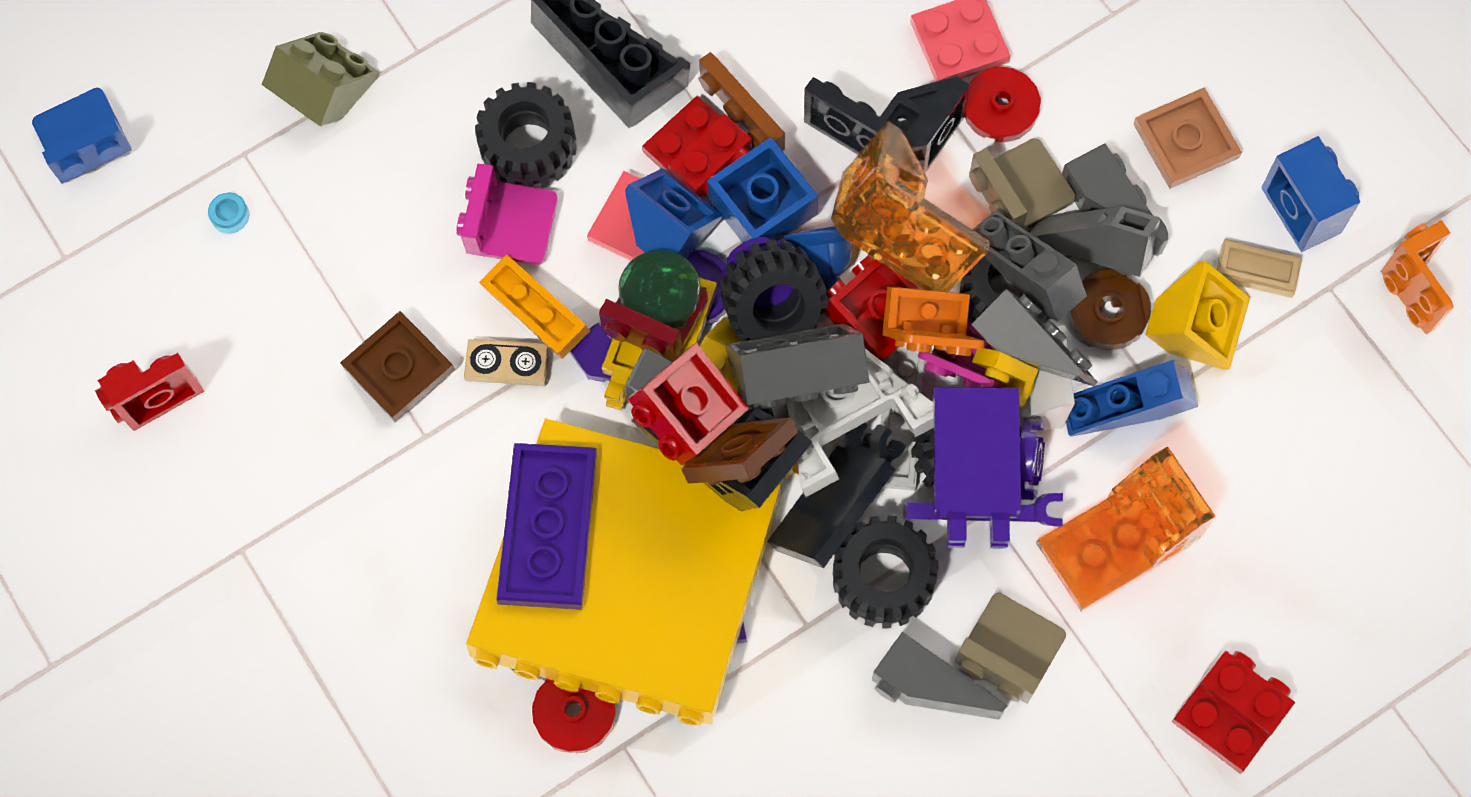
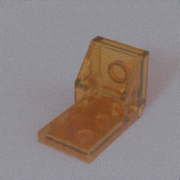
(886, 216)
(1130, 533)

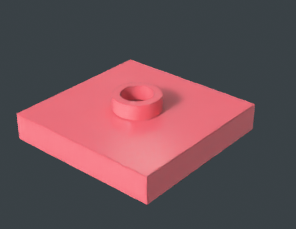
(613, 224)

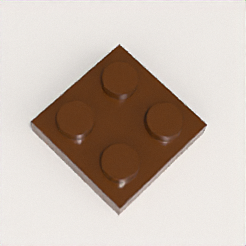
(397, 366)
(740, 451)

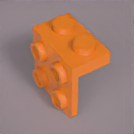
(1413, 281)
(929, 318)

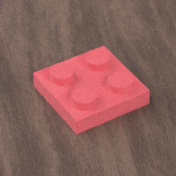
(960, 39)

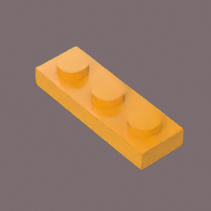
(534, 306)

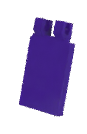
(977, 460)

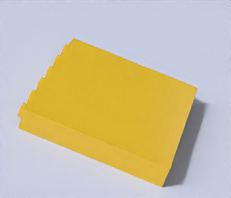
(660, 588)

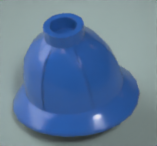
(827, 249)

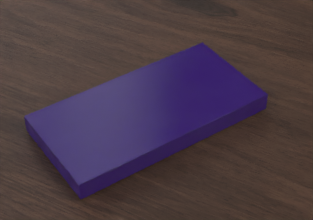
(547, 526)

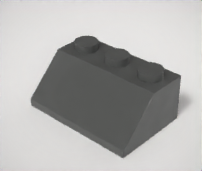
(798, 365)

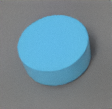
(228, 213)

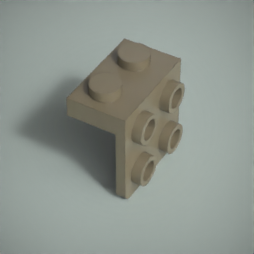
(1021, 183)
(1010, 648)

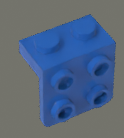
(80, 135)

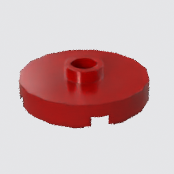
(998, 121)
(569, 733)

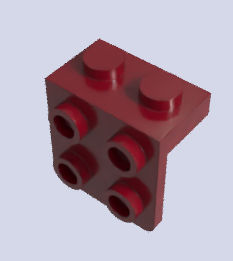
(644, 332)

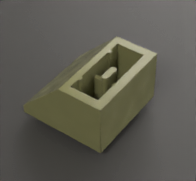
(318, 77)

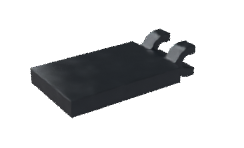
(825, 518)

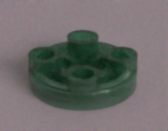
(661, 287)

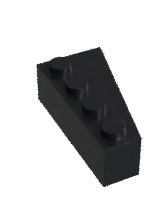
(614, 60)

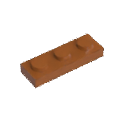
(738, 102)

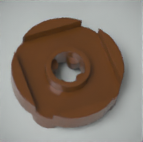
(1126, 326)

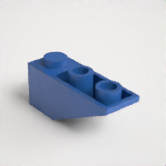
(1133, 399)

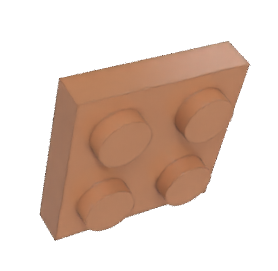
(1187, 138)

